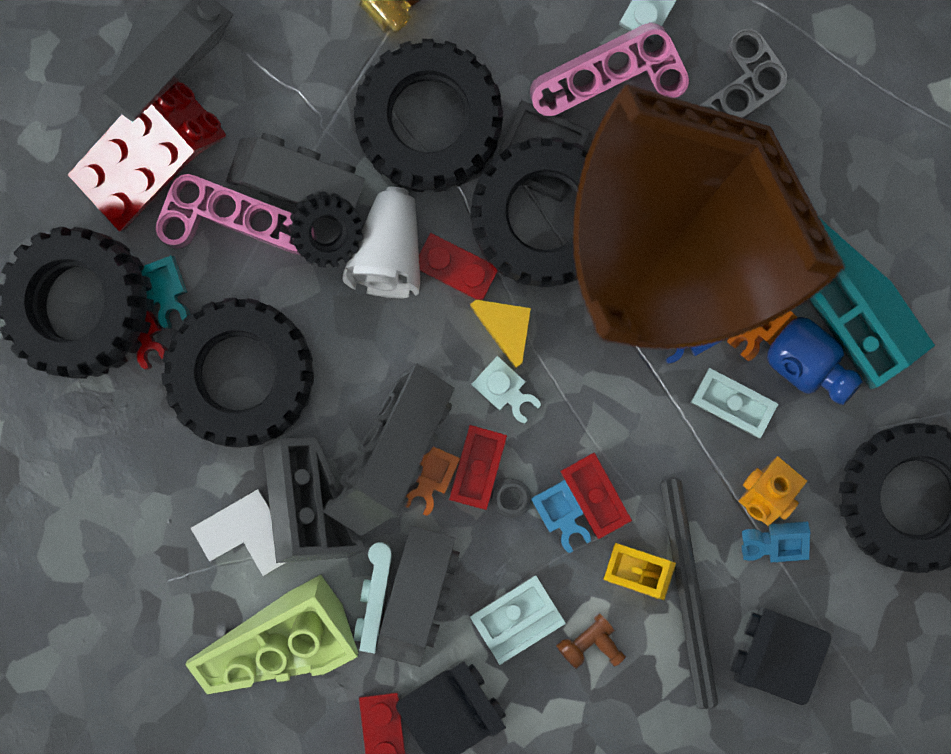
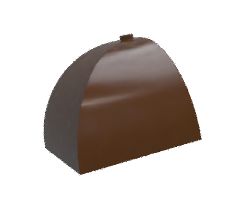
(692, 226)

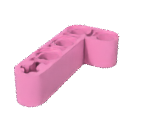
(605, 77)
(205, 208)

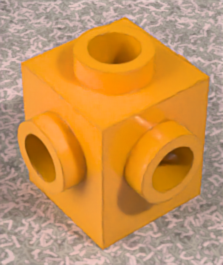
(772, 491)

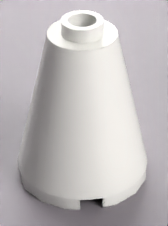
(389, 248)

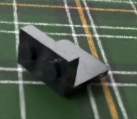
(781, 656)
(451, 711)

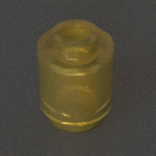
(387, 13)

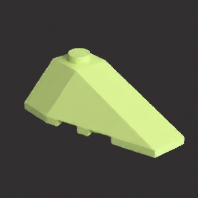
(288, 638)

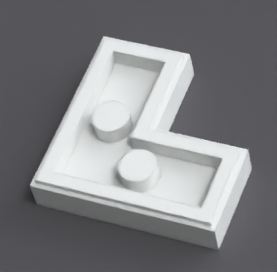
(241, 522)

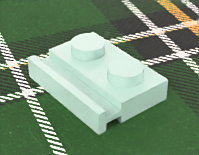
(517, 619)

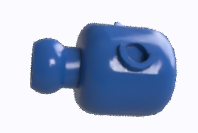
(811, 360)

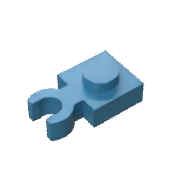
(558, 510)
(781, 543)

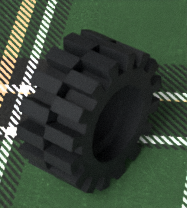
(330, 252)

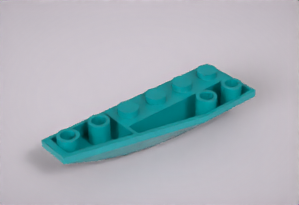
(869, 317)

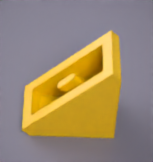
(506, 325)
(639, 571)

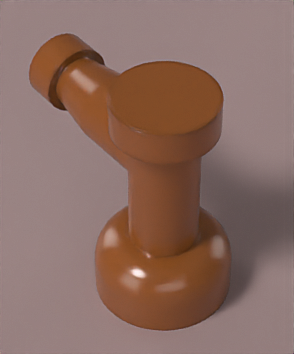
(596, 633)

